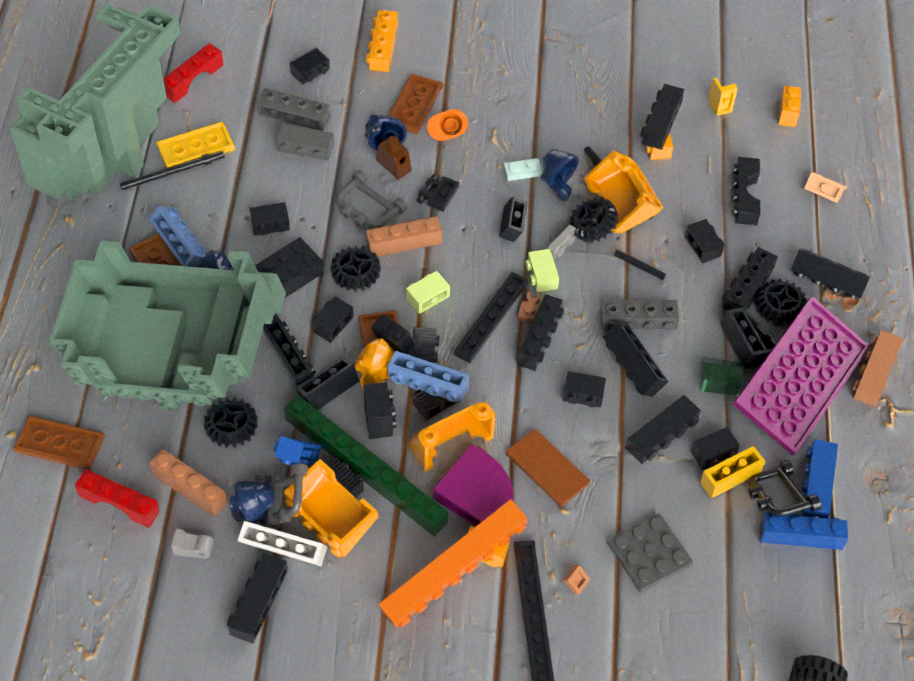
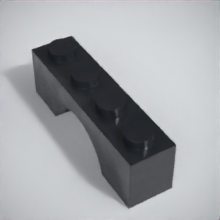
(747, 207)

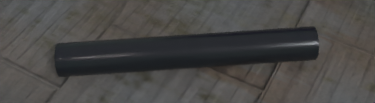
(639, 264)

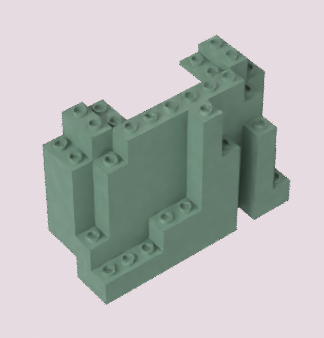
(103, 116)
(163, 327)

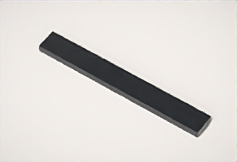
(533, 611)

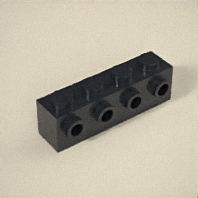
(662, 116)
(830, 273)
(750, 279)
(540, 332)
(287, 351)
(635, 359)
(663, 429)
(257, 598)

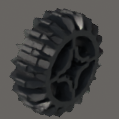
(605, 219)
(355, 268)
(769, 299)
(224, 431)

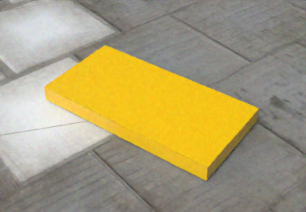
(194, 144)

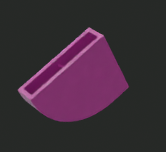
(474, 486)

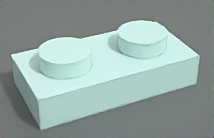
(522, 169)

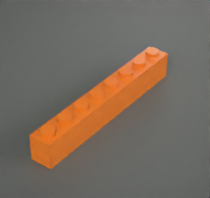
(453, 563)

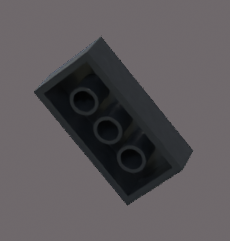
(294, 265)

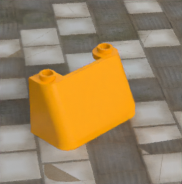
(626, 187)
(475, 420)

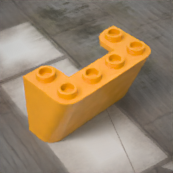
(331, 510)

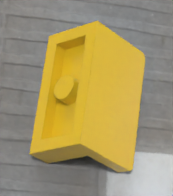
(722, 98)

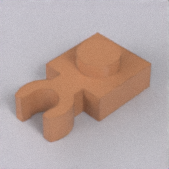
(529, 308)

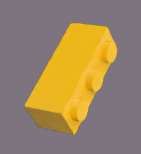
(732, 472)

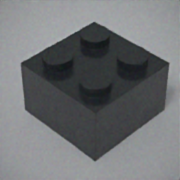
(379, 410)

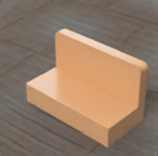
(825, 187)

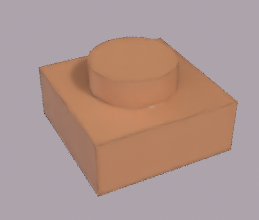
(576, 579)

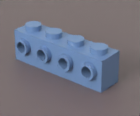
(178, 236)
(428, 377)

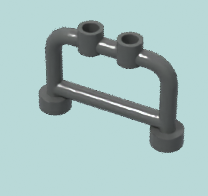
(361, 219)
(284, 516)

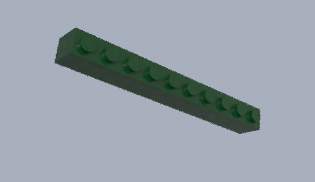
(365, 463)

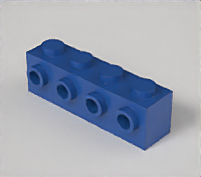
(296, 451)
(820, 475)
(804, 531)

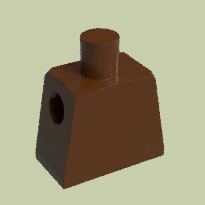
(394, 157)

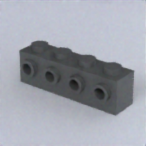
(293, 109)
(640, 314)

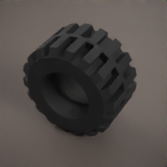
(817, 669)

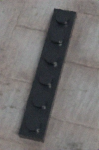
(490, 317)

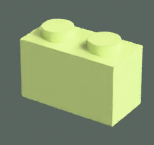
(542, 270)
(427, 292)

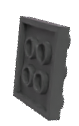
(649, 552)

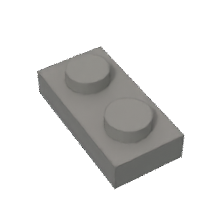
(566, 238)

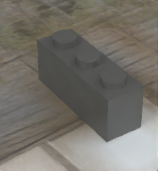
(305, 142)

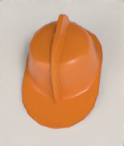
(447, 125)

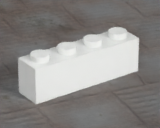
(282, 543)

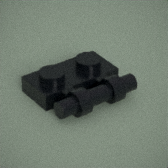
(442, 194)

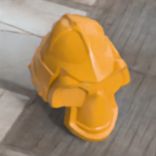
(374, 362)

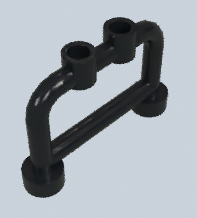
(765, 502)

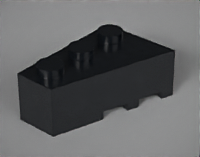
(747, 337)

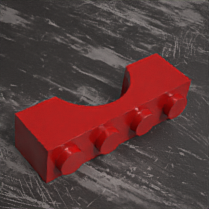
(179, 80)
(134, 504)

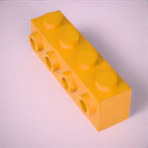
(383, 41)

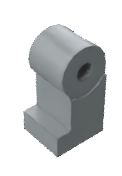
(191, 545)

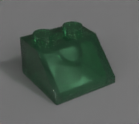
(721, 376)

